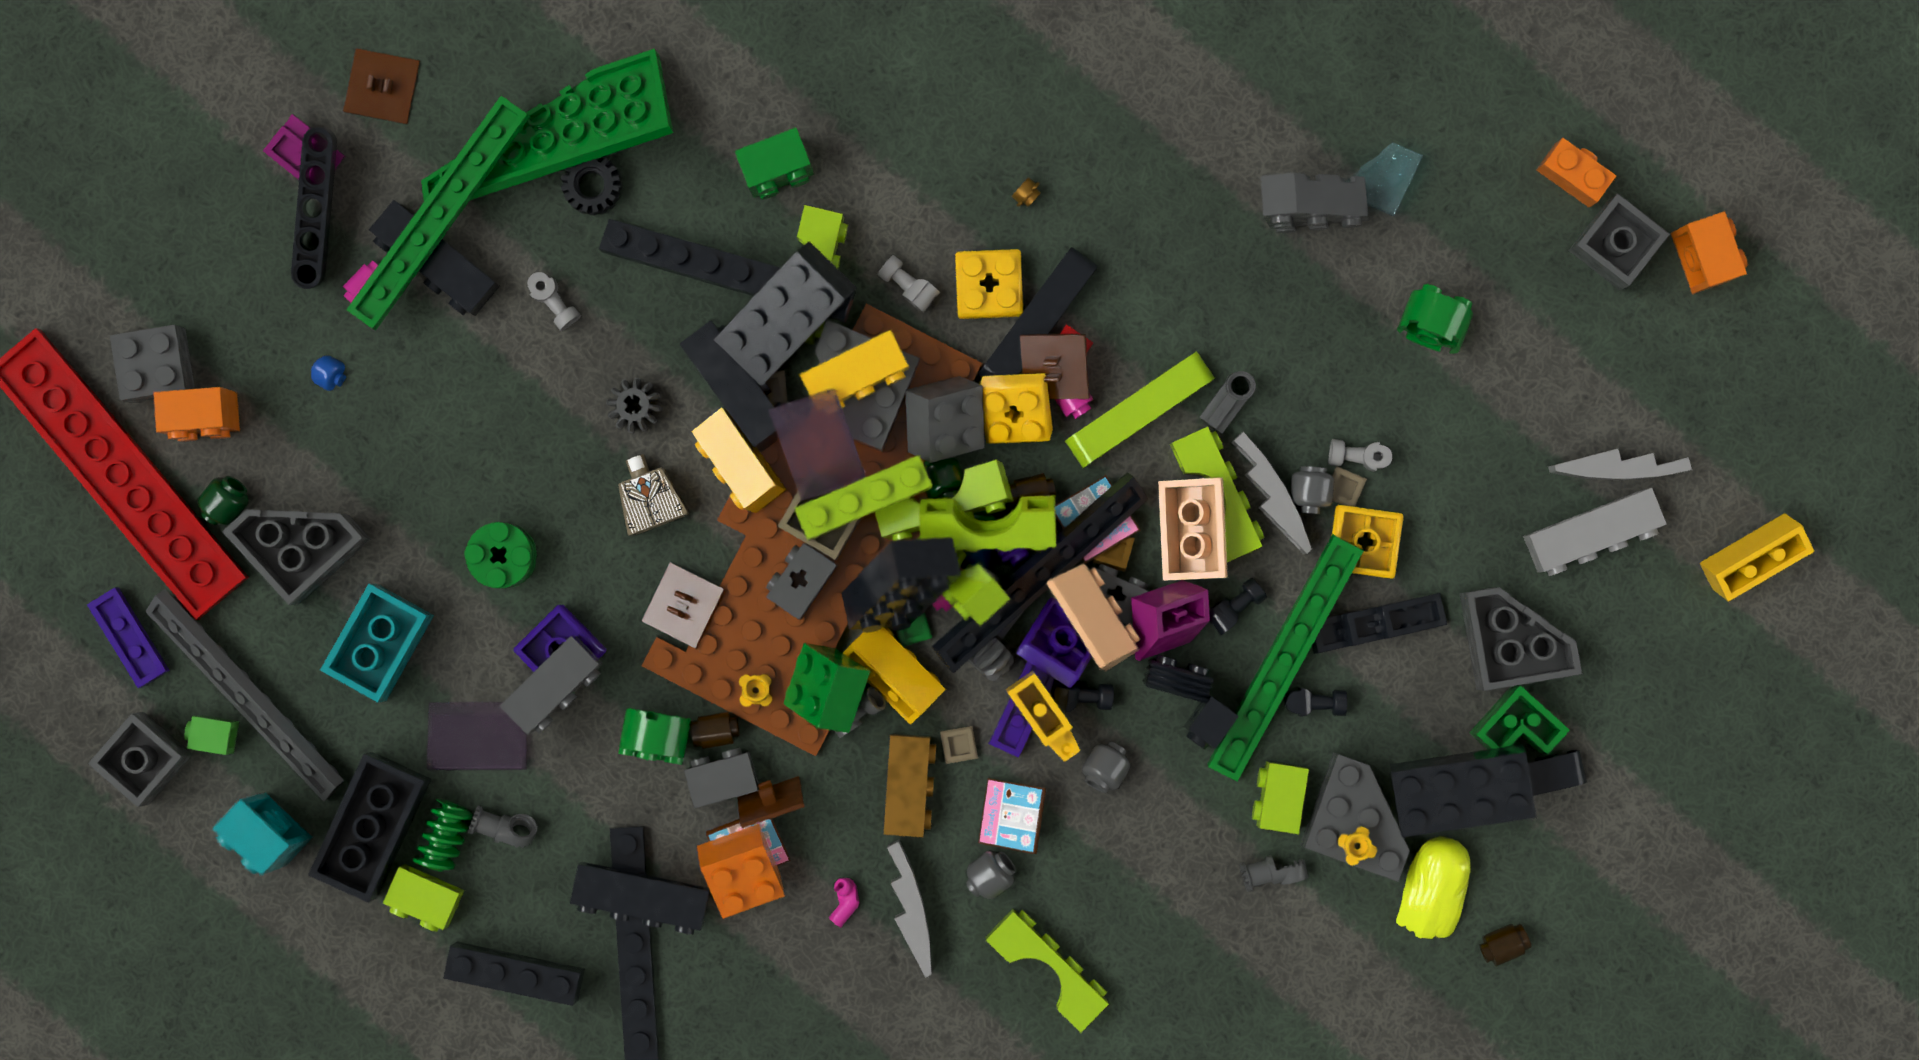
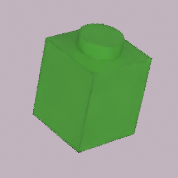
(211, 734)

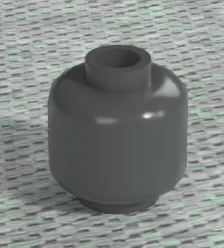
(1312, 489)
(1106, 767)
(990, 874)

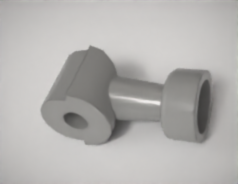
(545, 290)
(917, 292)
(1372, 456)

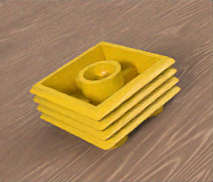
(1003, 267)
(1029, 396)
(1382, 528)

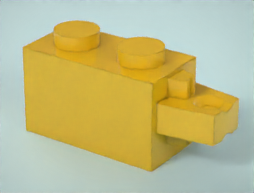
(1044, 715)

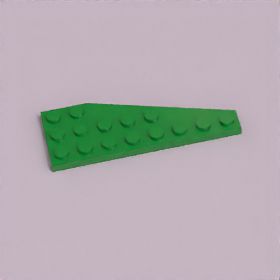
(602, 115)

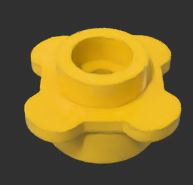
(761, 683)
(1366, 848)

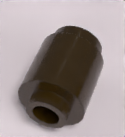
(1031, 486)
(714, 730)
(1505, 944)

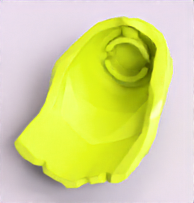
(1435, 889)

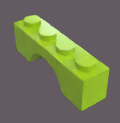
(824, 231)
(1201, 456)
(982, 489)
(863, 498)
(1027, 526)
(975, 593)
(1017, 939)

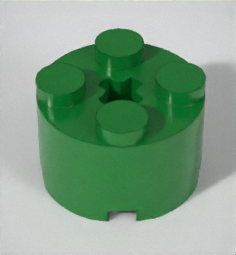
(1436, 319)
(482, 555)
(654, 736)

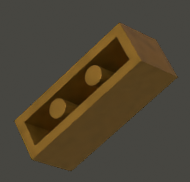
(908, 785)

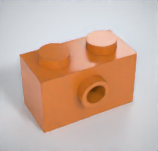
(1576, 172)

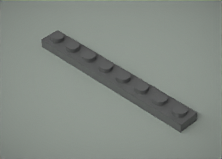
(244, 695)

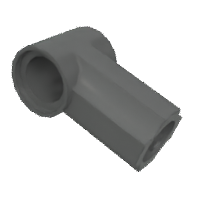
(1226, 403)

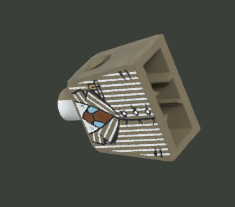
(649, 498)

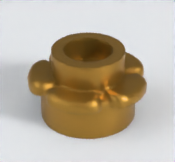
(1026, 193)

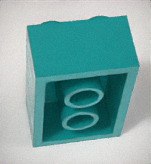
(377, 642)
(261, 834)

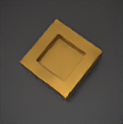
(1117, 556)

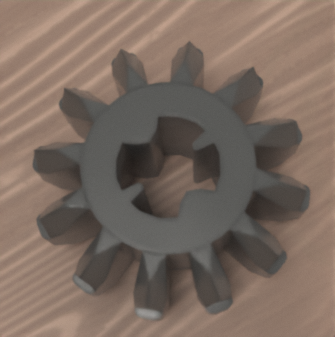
(623, 408)
(992, 660)

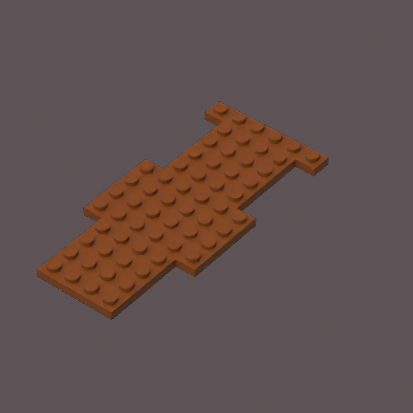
(750, 630)

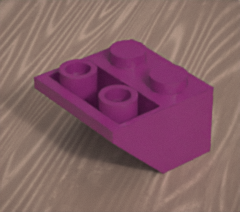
(1169, 617)

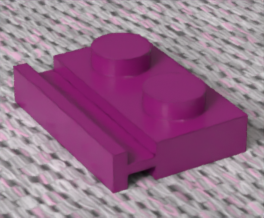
(287, 147)

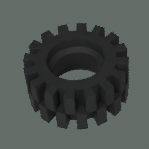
(599, 203)

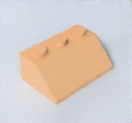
(1192, 529)
(1094, 616)

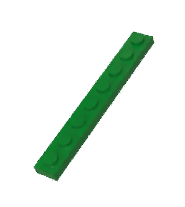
(438, 213)
(1285, 656)

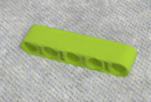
(1139, 409)

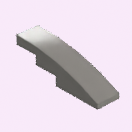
(1611, 467)
(1278, 505)
(913, 920)

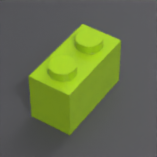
(1281, 797)
(423, 898)

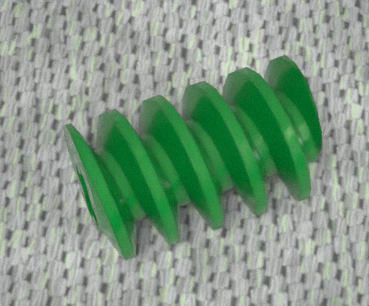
(444, 836)

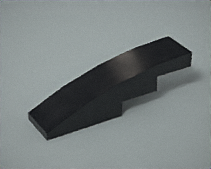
(1380, 623)

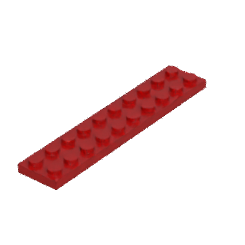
(118, 474)

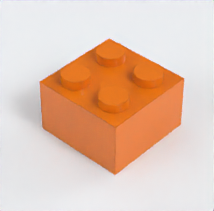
(1709, 252)
(196, 411)
(740, 871)

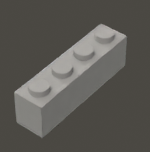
(1595, 530)

